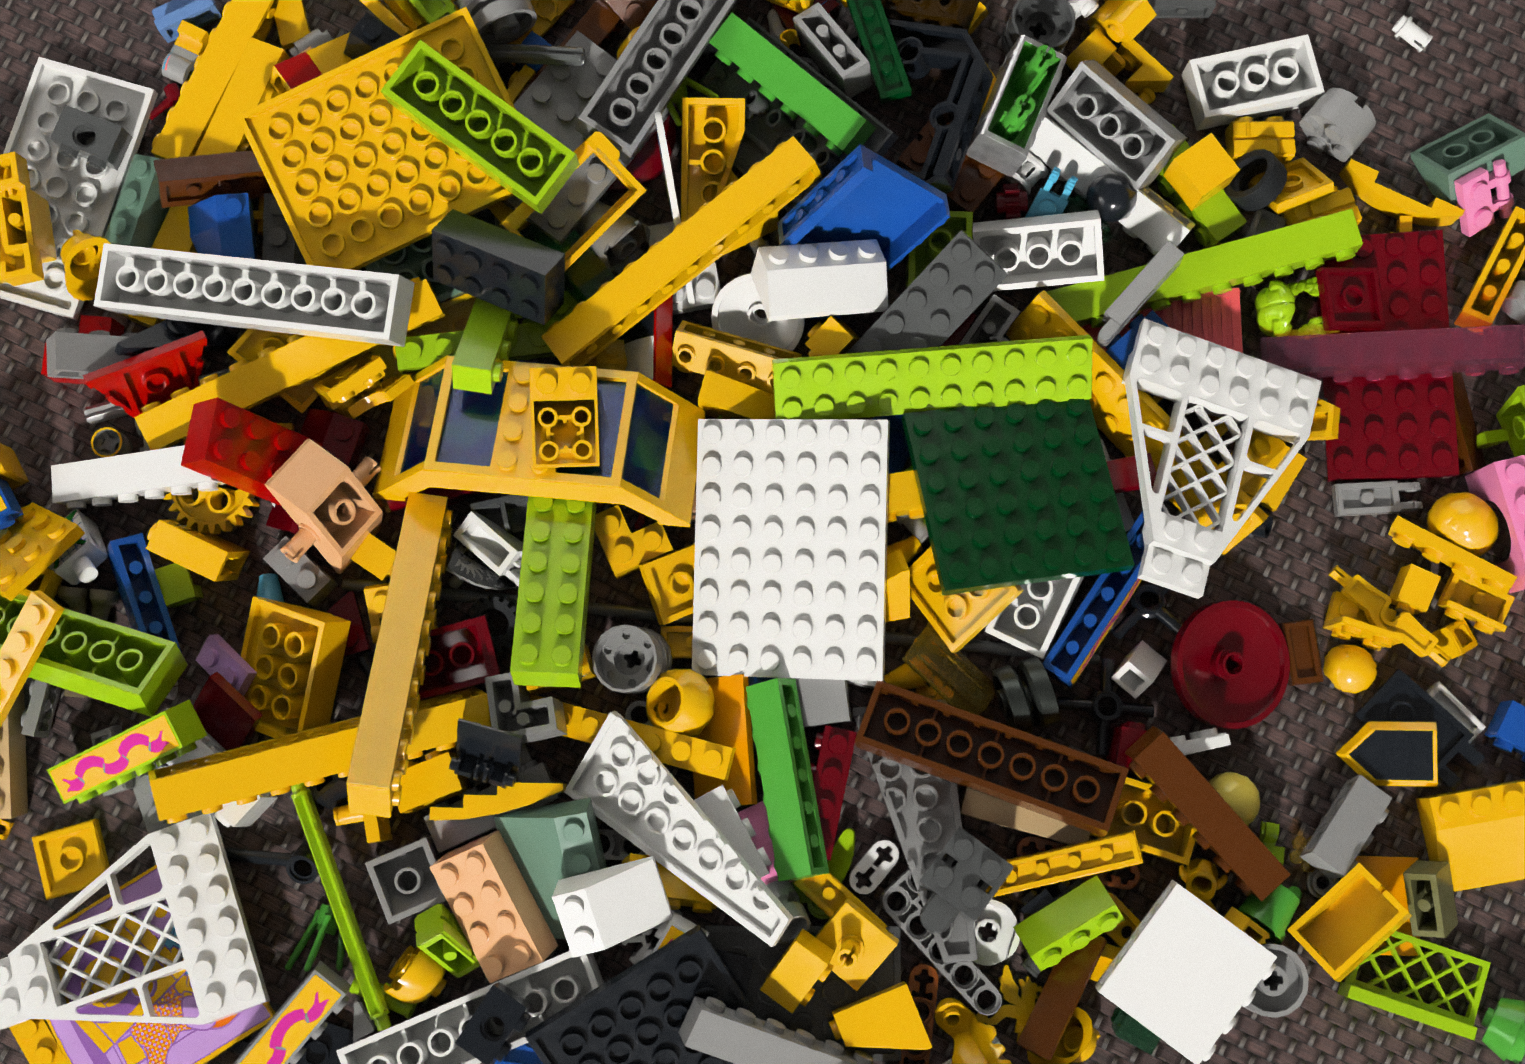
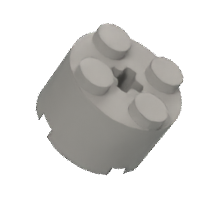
(1337, 124)

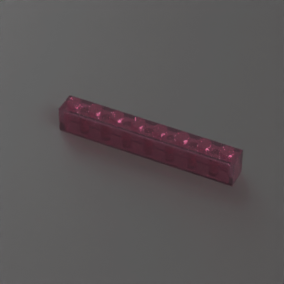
(1400, 353)

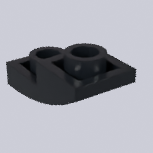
(1036, 900)

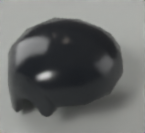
(1111, 197)

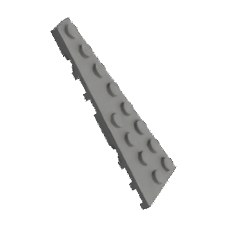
(924, 818)

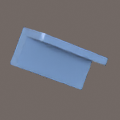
(192, 11)

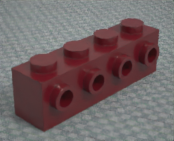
(831, 777)

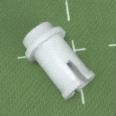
(1411, 33)

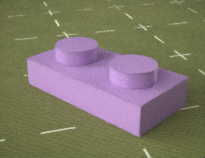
(222, 658)

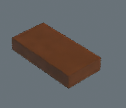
(1303, 652)

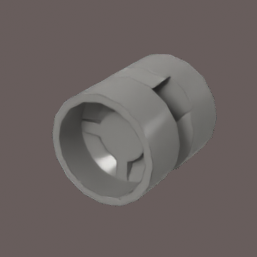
(789, 898)

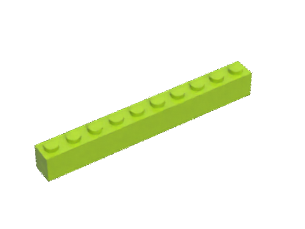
(1224, 266)

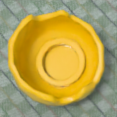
(1350, 668)

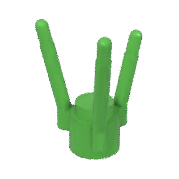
(325, 923)

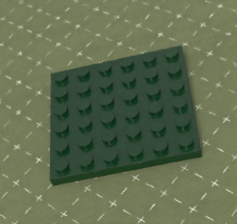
(1015, 494)

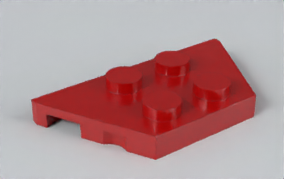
(151, 374)

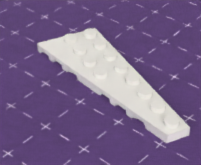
(658, 816)

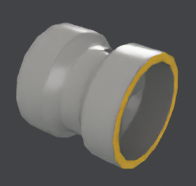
(106, 440)

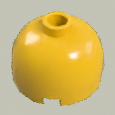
(415, 977)

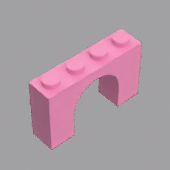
(1505, 486)

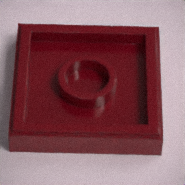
(1350, 298)
(226, 713)

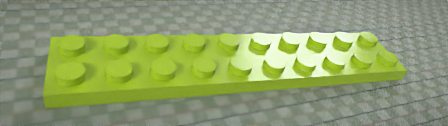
(933, 378)

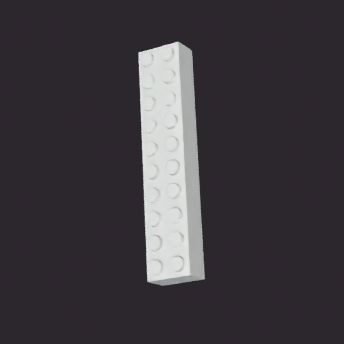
(255, 294)

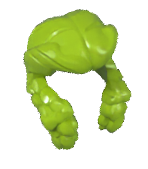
(1277, 306)

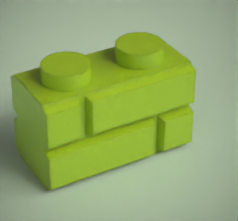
(444, 940)

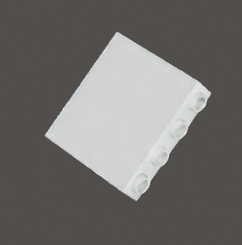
(1186, 973)

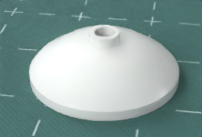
(736, 314)

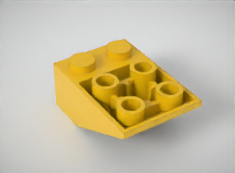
(564, 417)

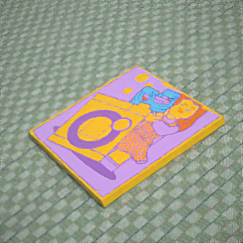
(171, 996)

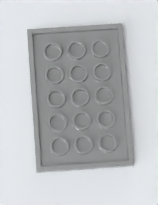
(554, 105)

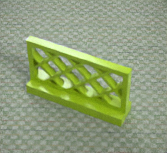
(1417, 1009)

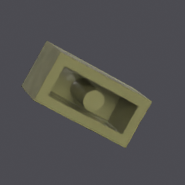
(1430, 898)

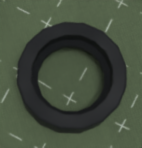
(1266, 189)

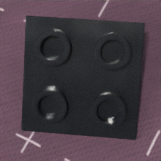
(487, 751)

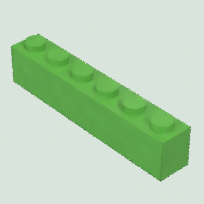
(792, 85)
(786, 780)

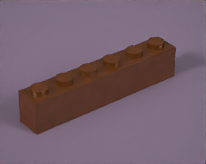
(1207, 813)

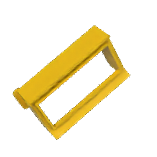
(609, 155)

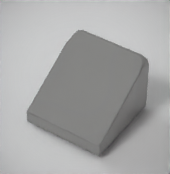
(362, 1023)

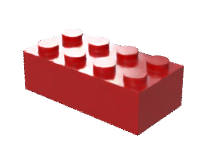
(237, 446)

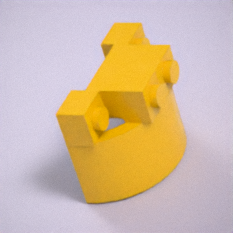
(24, 225)

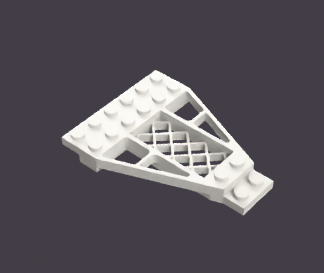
(1218, 384)
(207, 927)

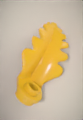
(970, 1037)

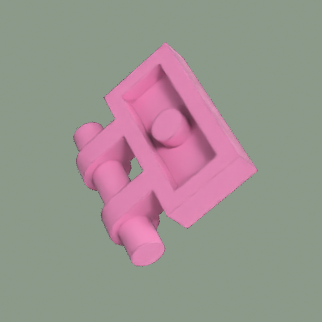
(1475, 197)

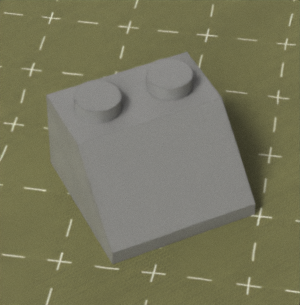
(405, 880)

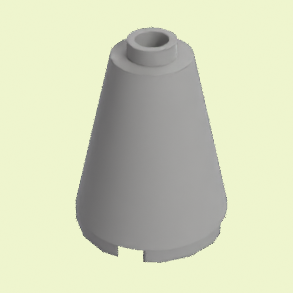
(620, 242)

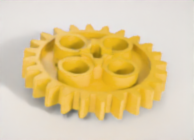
(208, 512)

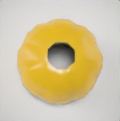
(1464, 522)
(680, 702)

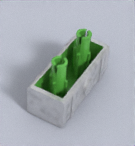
(1016, 105)

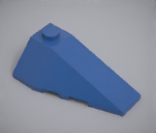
(224, 226)

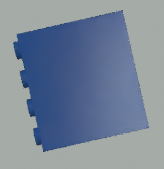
(867, 201)

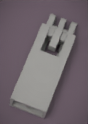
(1139, 292)

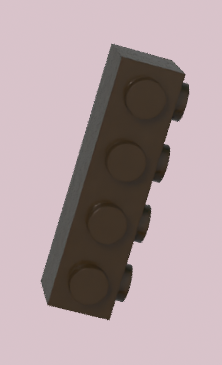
(934, 12)

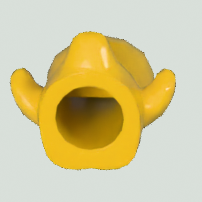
(1202, 878)

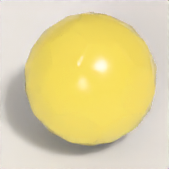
(1239, 794)

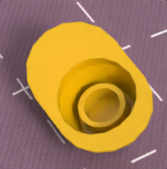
(81, 262)
(1076, 1043)

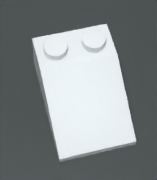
(611, 905)

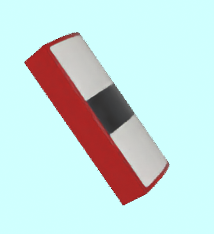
(650, 345)

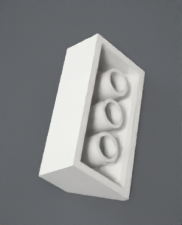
(821, 279)

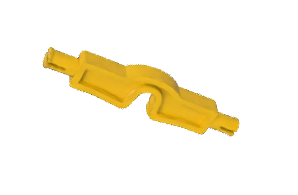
(1375, 605)

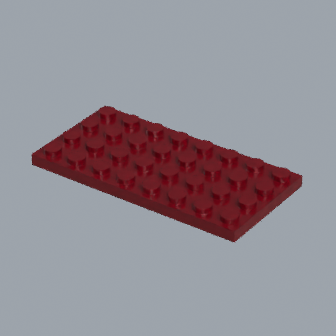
(1394, 423)

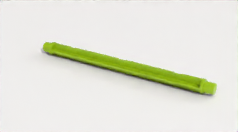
(341, 906)

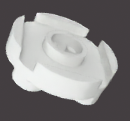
(1006, 939)

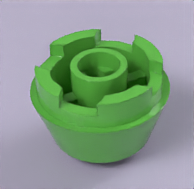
(1506, 1029)

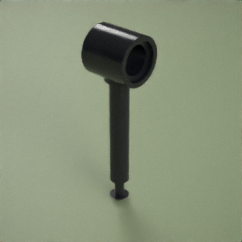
(298, 863)

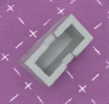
(304, 576)

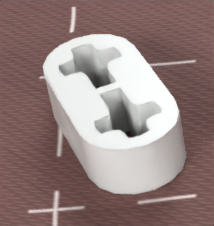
(879, 872)

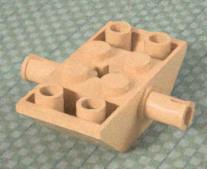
(326, 504)

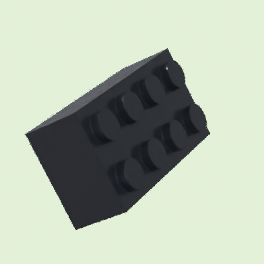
(498, 266)

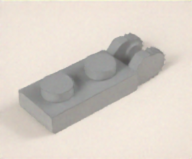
(1373, 498)

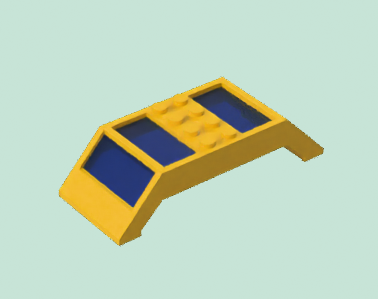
(485, 443)

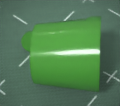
(1274, 911)

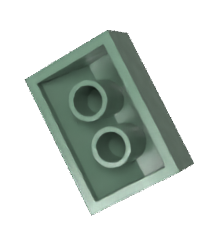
(1467, 149)
(138, 206)

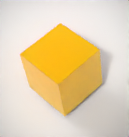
(1201, 171)

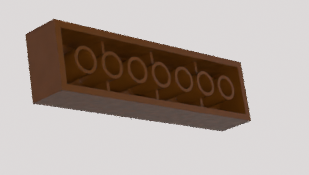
(992, 758)

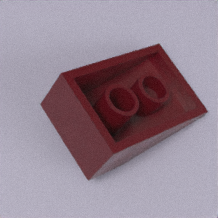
(459, 658)

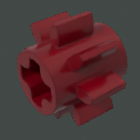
(1010, 202)

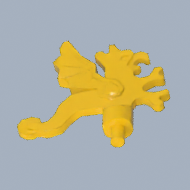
(1021, 1006)

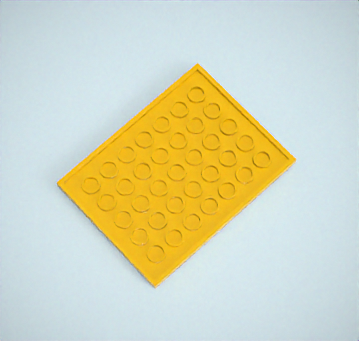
(358, 170)

